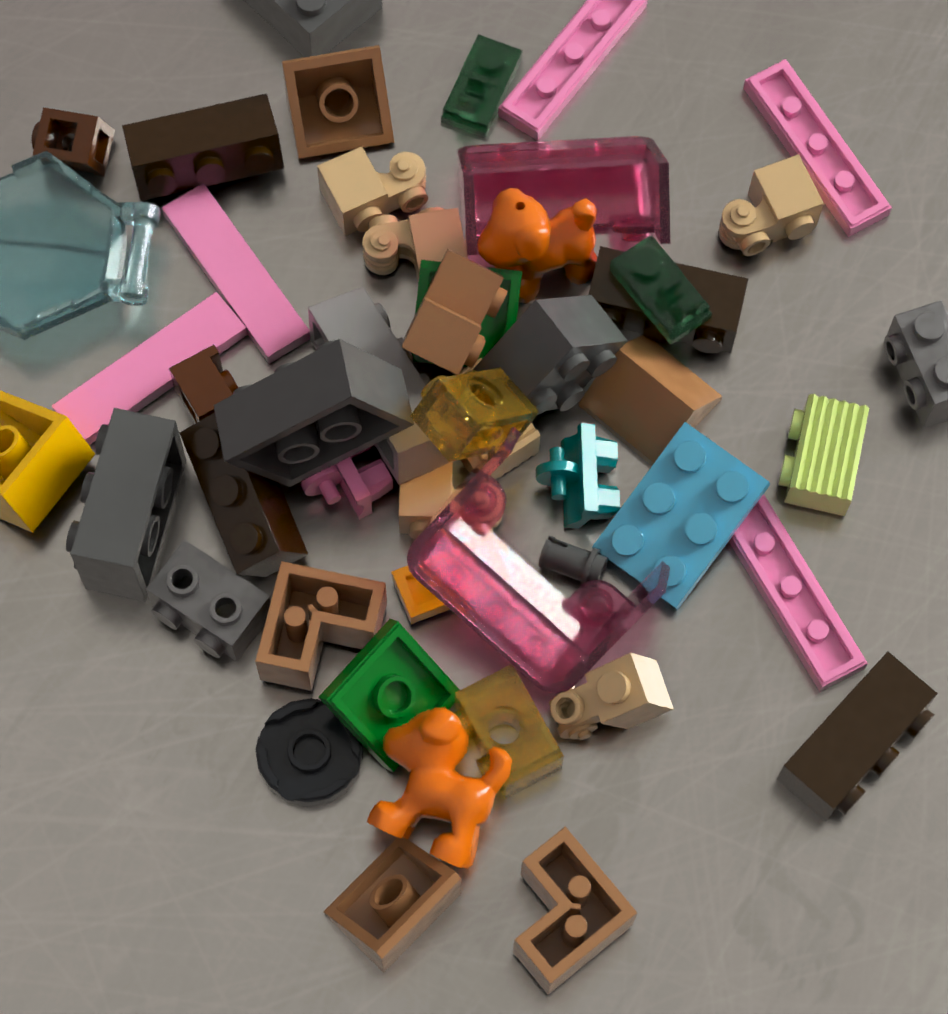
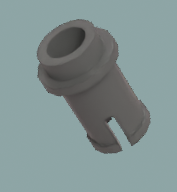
(572, 560)

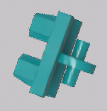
(574, 476)

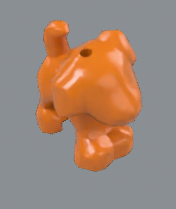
(528, 241)
(430, 751)

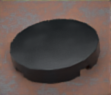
(307, 754)

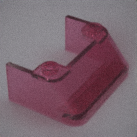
(617, 174)
(507, 599)

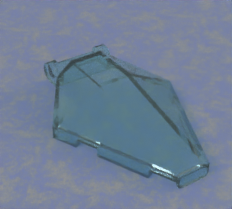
(66, 247)

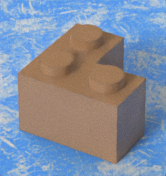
(452, 313)
(315, 608)
(583, 913)

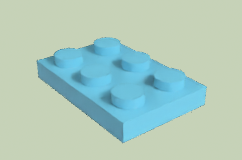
(682, 513)

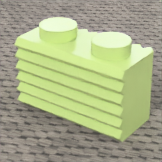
(825, 454)

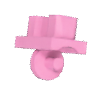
(358, 485)

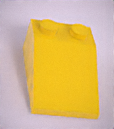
(37, 460)

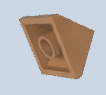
(338, 101)
(648, 398)
(394, 901)

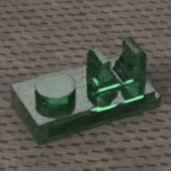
(481, 85)
(660, 289)

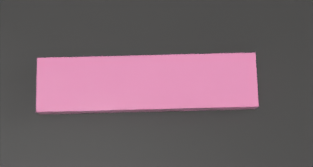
(568, 64)
(828, 159)
(236, 273)
(145, 371)
(796, 598)

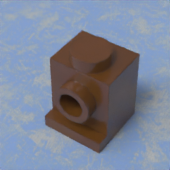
(90, 136)
(202, 382)

